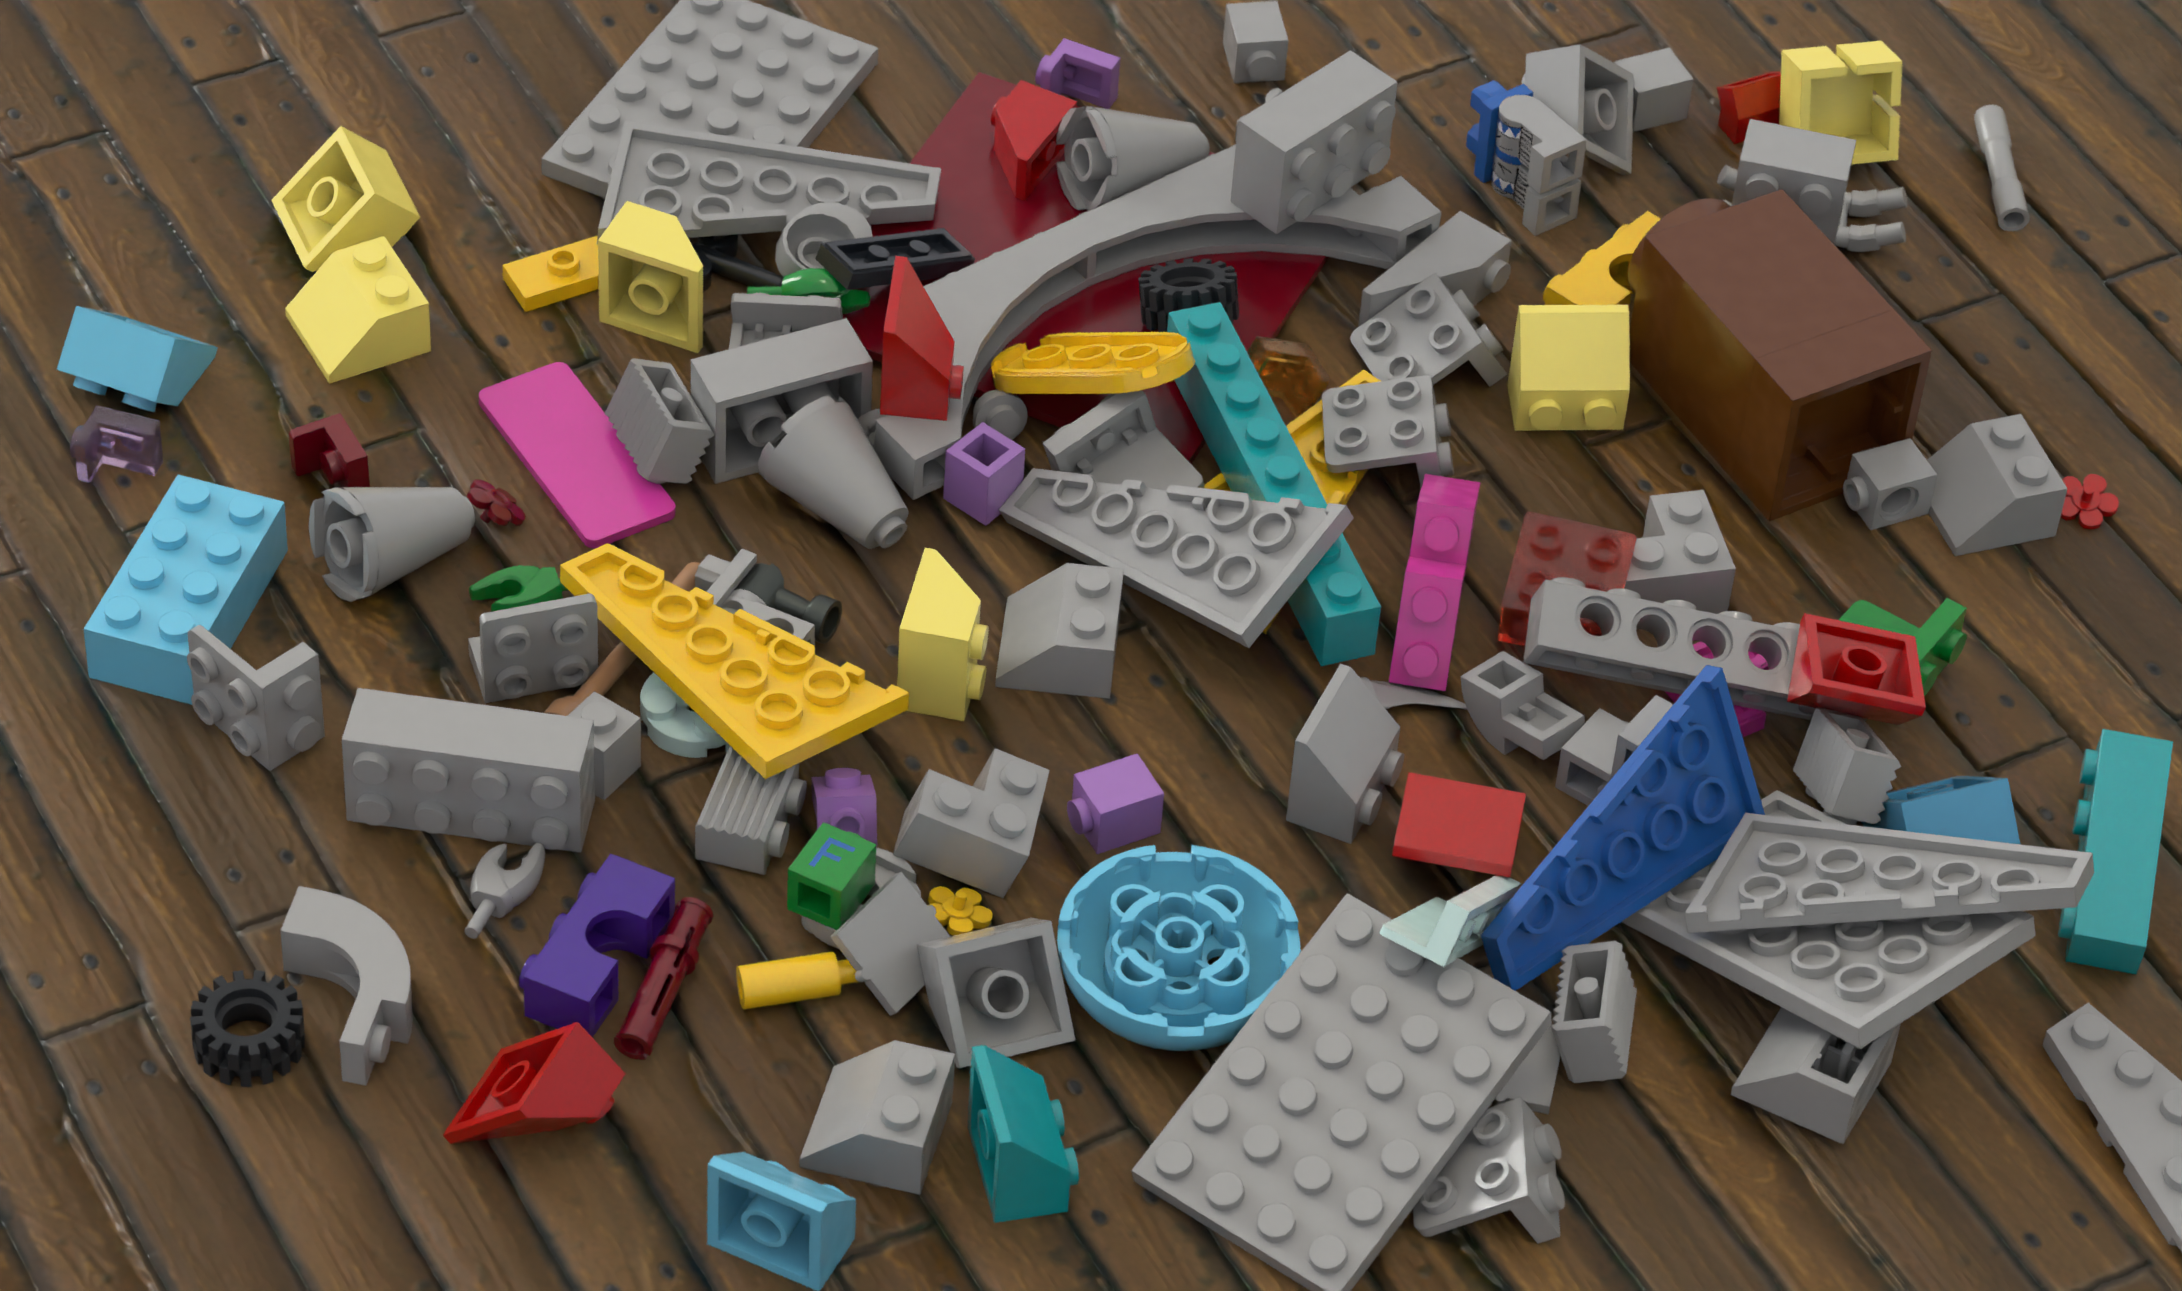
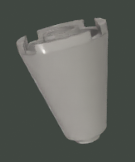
(1121, 152)
(836, 473)
(384, 533)

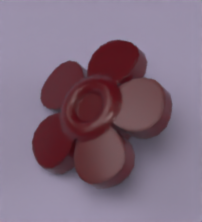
(498, 504)

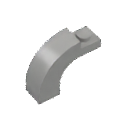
(359, 951)

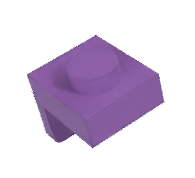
(1080, 73)
(846, 802)

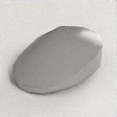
(814, 226)

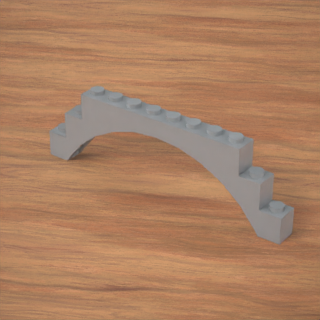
(1158, 223)

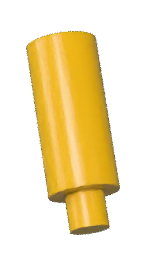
(792, 979)

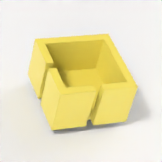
(1837, 97)

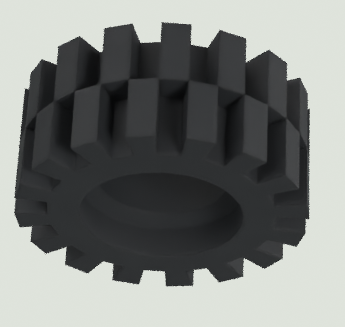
(1186, 287)
(252, 1054)

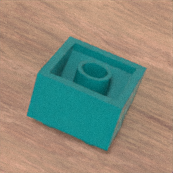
(1018, 1139)

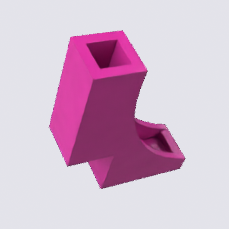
(1434, 582)

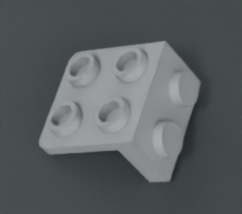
(1427, 335)
(1387, 427)
(1120, 443)
(263, 710)
(1496, 1169)

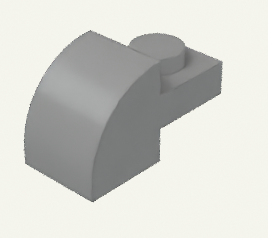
(1513, 709)

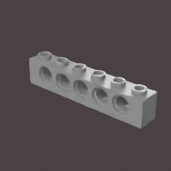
(1560, 643)

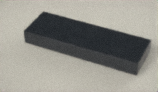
(871, 259)

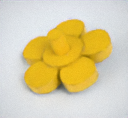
(959, 911)

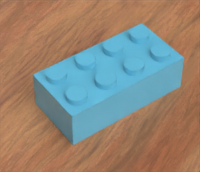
(192, 566)

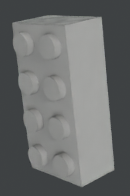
(469, 770)

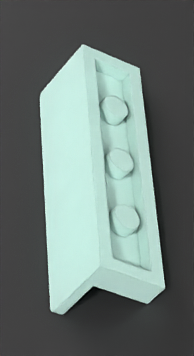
(1451, 927)

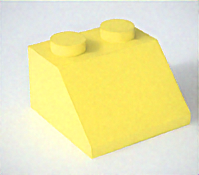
(344, 199)
(651, 278)
(361, 312)
(1570, 367)
(941, 642)

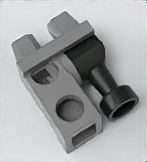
(762, 593)

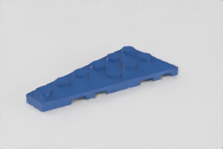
(1637, 839)

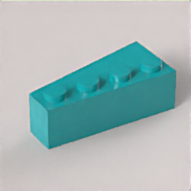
(2122, 828)

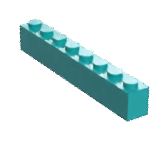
(1263, 460)

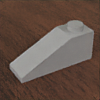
(1460, 252)

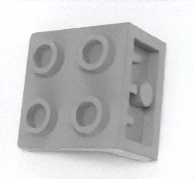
(535, 648)

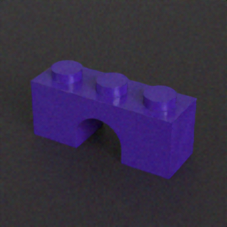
(615, 910)

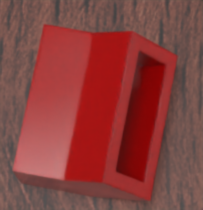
(1749, 99)

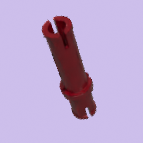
(672, 959)

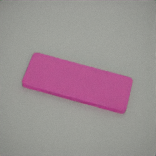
(575, 454)

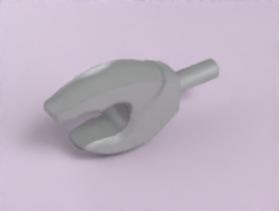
(500, 890)

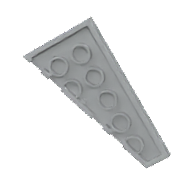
(755, 185)
(1185, 546)
(1831, 873)
(2134, 1107)

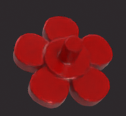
(2088, 501)

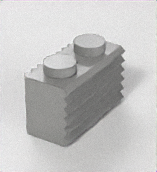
(658, 422)
(1845, 767)
(747, 815)
(1594, 1011)

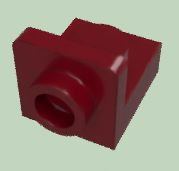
(330, 447)

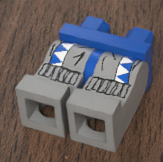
(1524, 154)

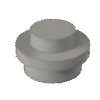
(1002, 412)

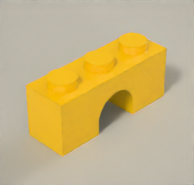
(1602, 272)

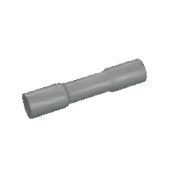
(2006, 188)

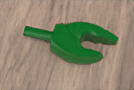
(820, 283)
(525, 583)

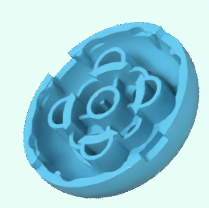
(1142, 938)

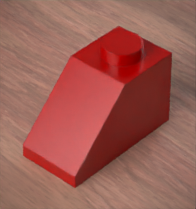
(1027, 134)

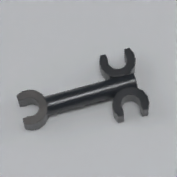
(720, 259)

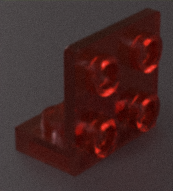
(1556, 549)

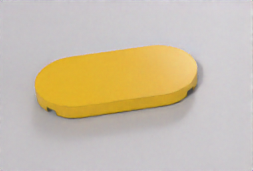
(1093, 363)

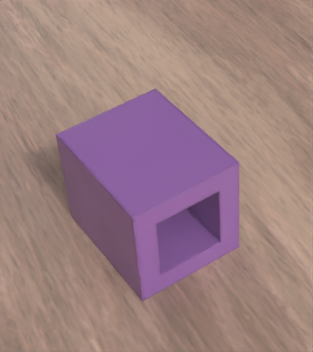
(982, 472)
(1116, 803)

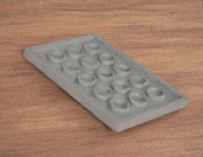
(721, 73)
(1840, 975)
(1340, 1100)

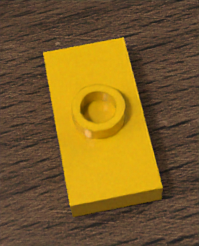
(554, 274)

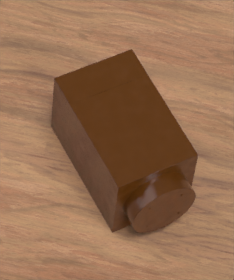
(1771, 347)

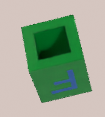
(831, 876)

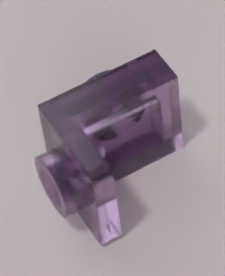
(116, 440)

